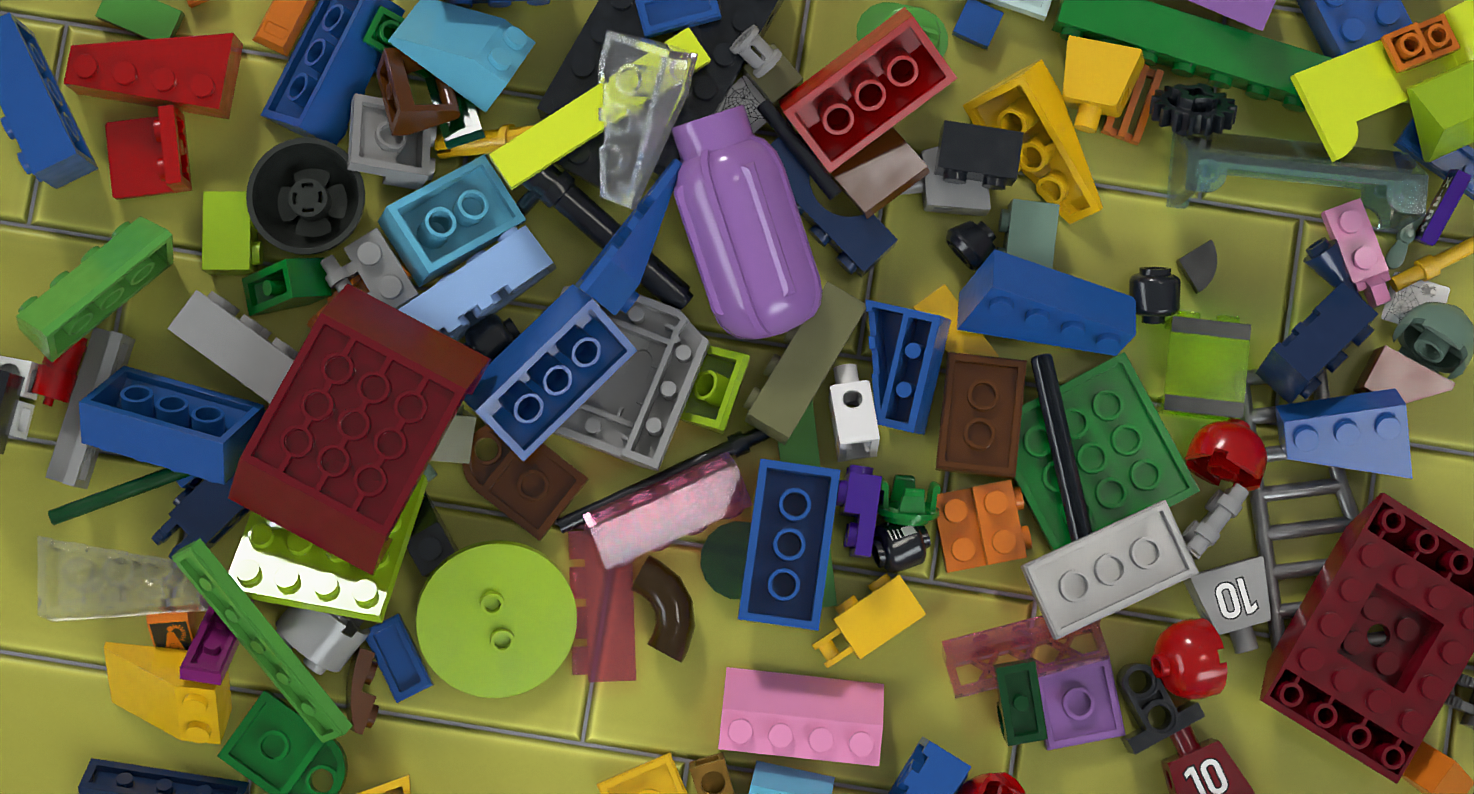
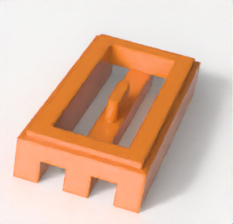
(1121, 133)

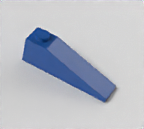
(623, 260)

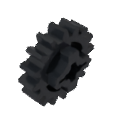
(1193, 109)

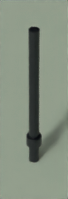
(737, 445)

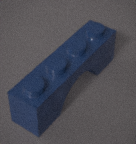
(855, 238)

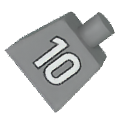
(1233, 599)

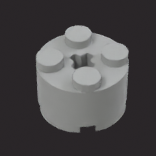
(321, 637)

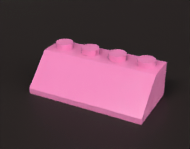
(802, 716)

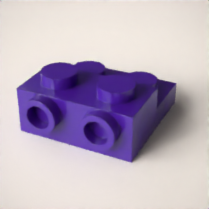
(859, 499)

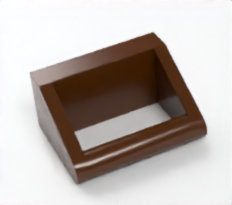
(402, 113)

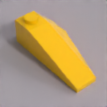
(1050, 147)

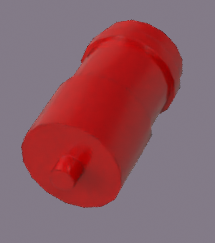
(58, 378)

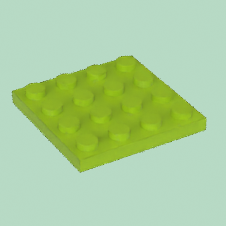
(293, 572)

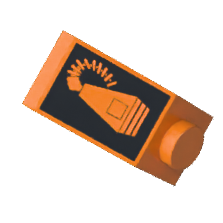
(174, 629)

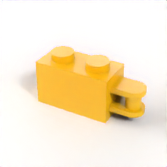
(871, 619)

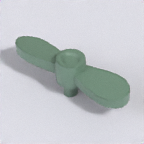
(1397, 253)

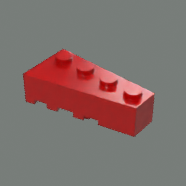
(184, 72)

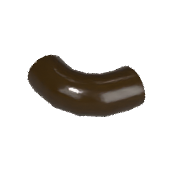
(671, 606)

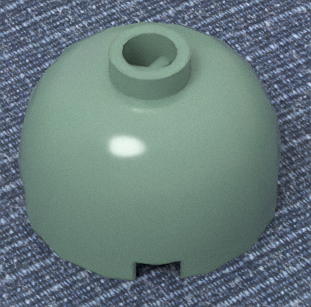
(1437, 337)

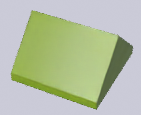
(1444, 111)
(716, 389)

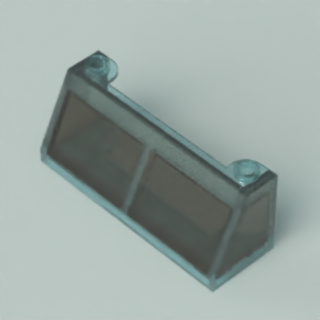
(1388, 180)

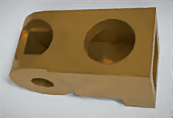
(711, 775)

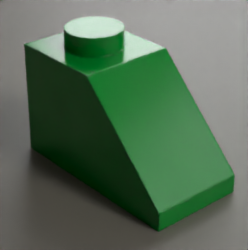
(286, 286)

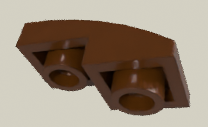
(359, 704)

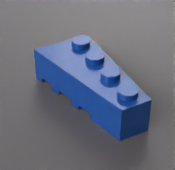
(1045, 307)
(930, 771)

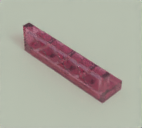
(1012, 640)

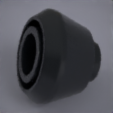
(971, 243)

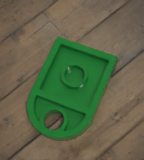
(282, 751)

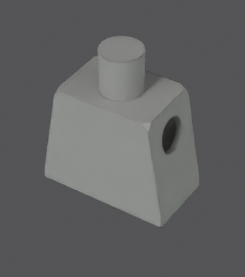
(948, 197)

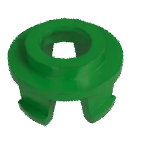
(908, 503)

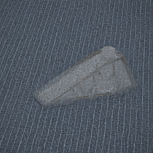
(641, 100)

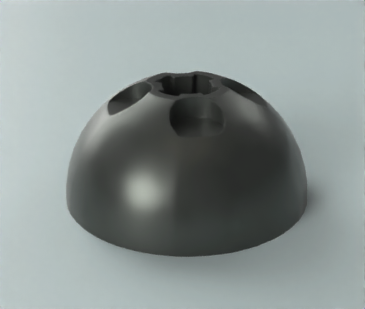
(290, 181)

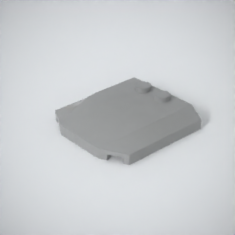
(645, 397)

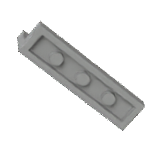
(71, 459)

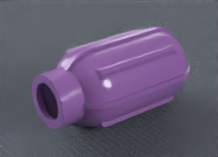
(744, 227)

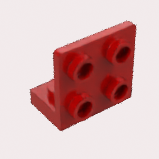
(149, 155)

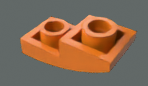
(1420, 43)

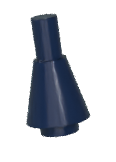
(1328, 262)

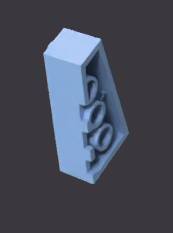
(483, 284)

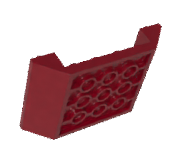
(355, 426)

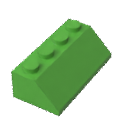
(96, 287)

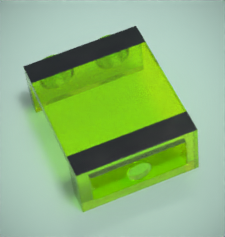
(1205, 367)

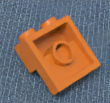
(981, 526)

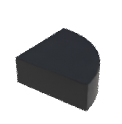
(1199, 266)

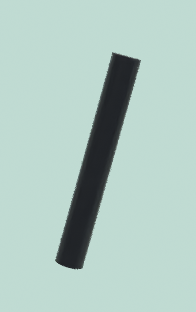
(799, 149)

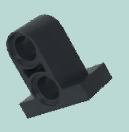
(1142, 702)

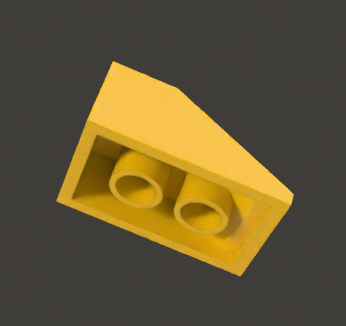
(150, 686)

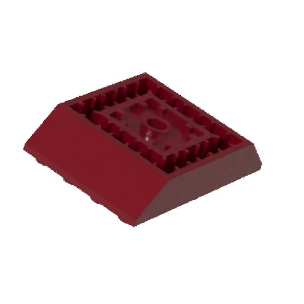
(1384, 697)

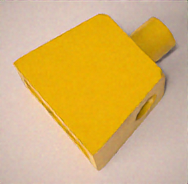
(1099, 79)

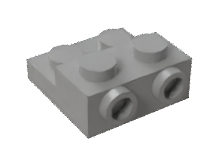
(373, 150)

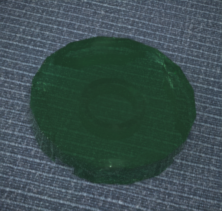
(725, 558)

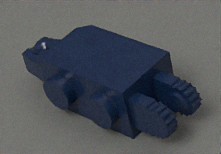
(202, 514)

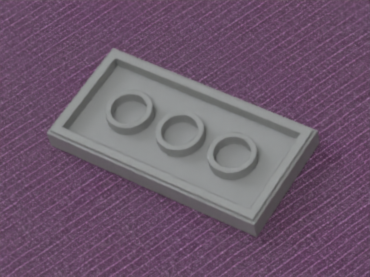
(1109, 569)

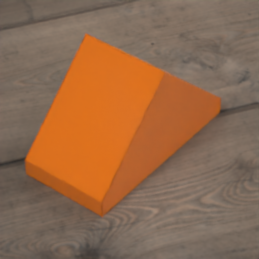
(1436, 773)

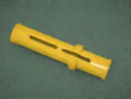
(492, 141)

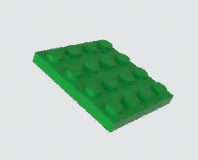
(1118, 447)

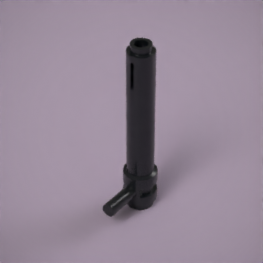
(559, 191)

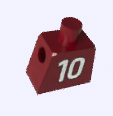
(1202, 767)

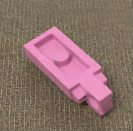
(1359, 249)

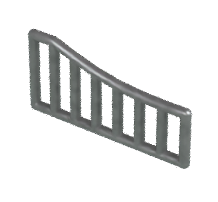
(1267, 533)

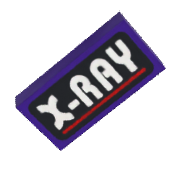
(1442, 207)

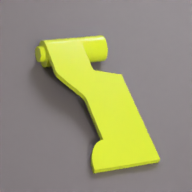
(1366, 83)

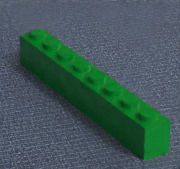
(1192, 46)

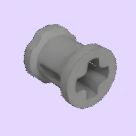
(768, 58)

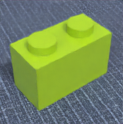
(229, 235)

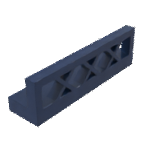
(125, 778)

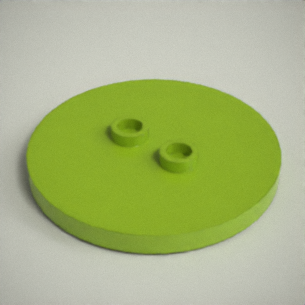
(496, 619)

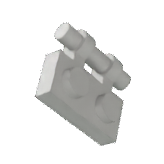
(378, 268)
(1221, 509)

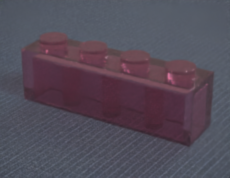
(668, 511)

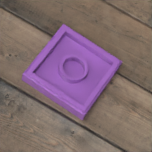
(1081, 705)

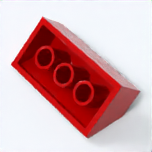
(867, 90)

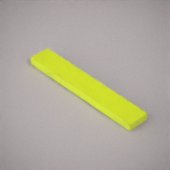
(567, 127)

